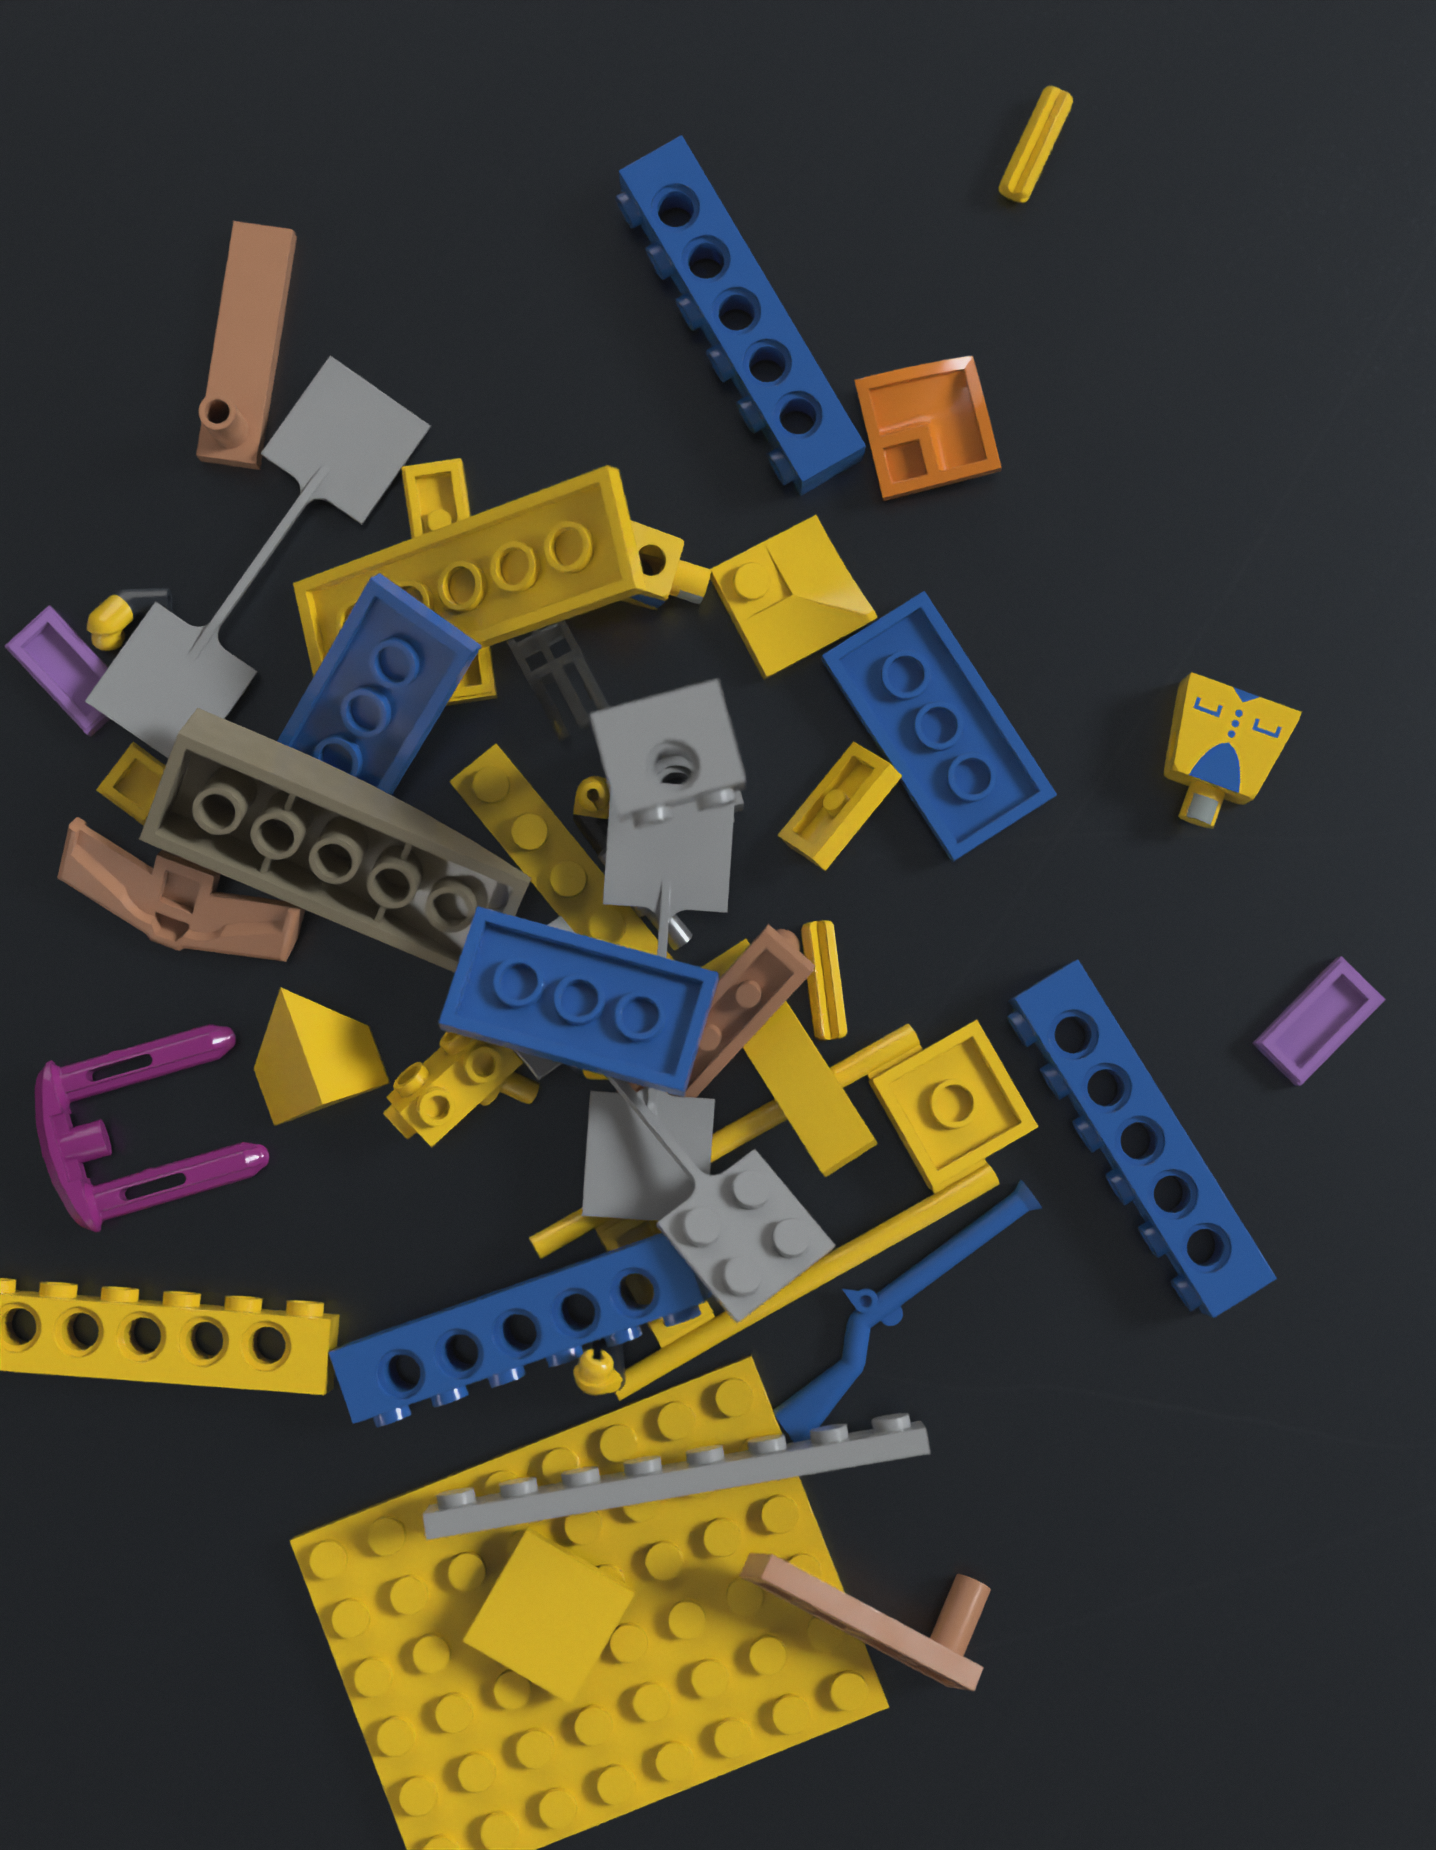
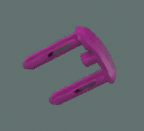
(68, 1147)

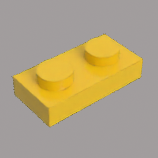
(839, 805)

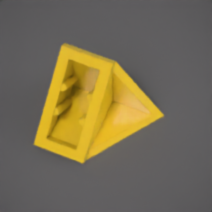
(314, 1058)

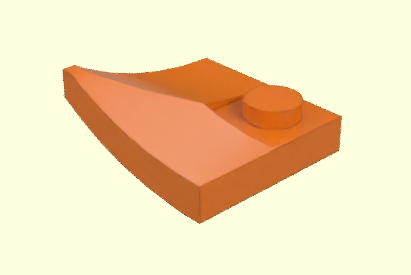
(927, 426)

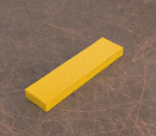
(435, 499)
(803, 1084)

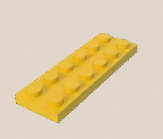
(498, 568)

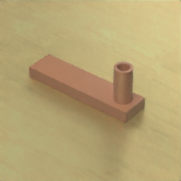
(246, 345)
(745, 1001)
(935, 1657)

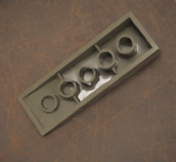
(324, 841)

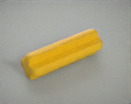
(1035, 144)
(824, 981)

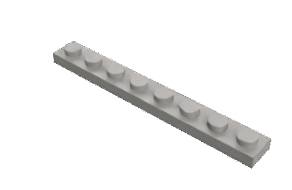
(649, 1480)

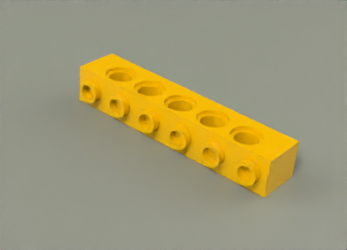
(177, 1359)

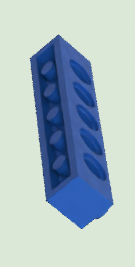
(674, 179)
(1237, 1263)
(368, 1364)

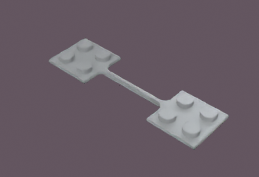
(342, 448)
(667, 871)
(738, 1227)

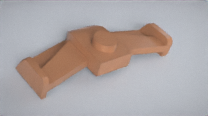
(177, 900)

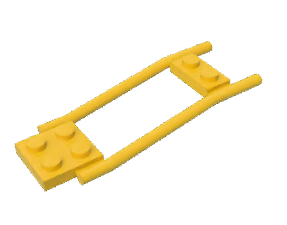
(950, 1112)

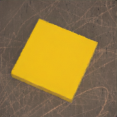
(549, 1615)

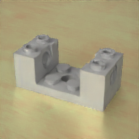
(669, 738)

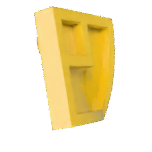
(791, 596)

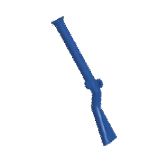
(818, 1398)

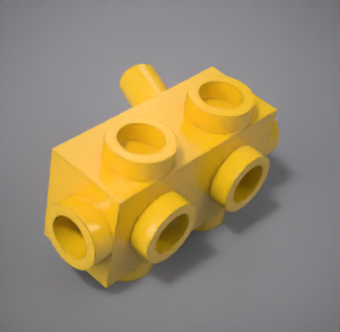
(452, 1083)

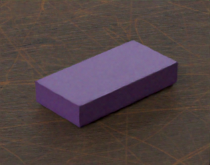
(61, 666)
(1318, 1021)

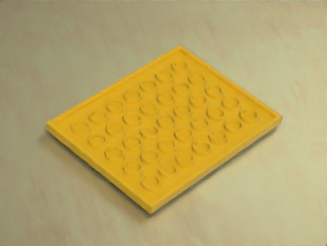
(684, 1689)

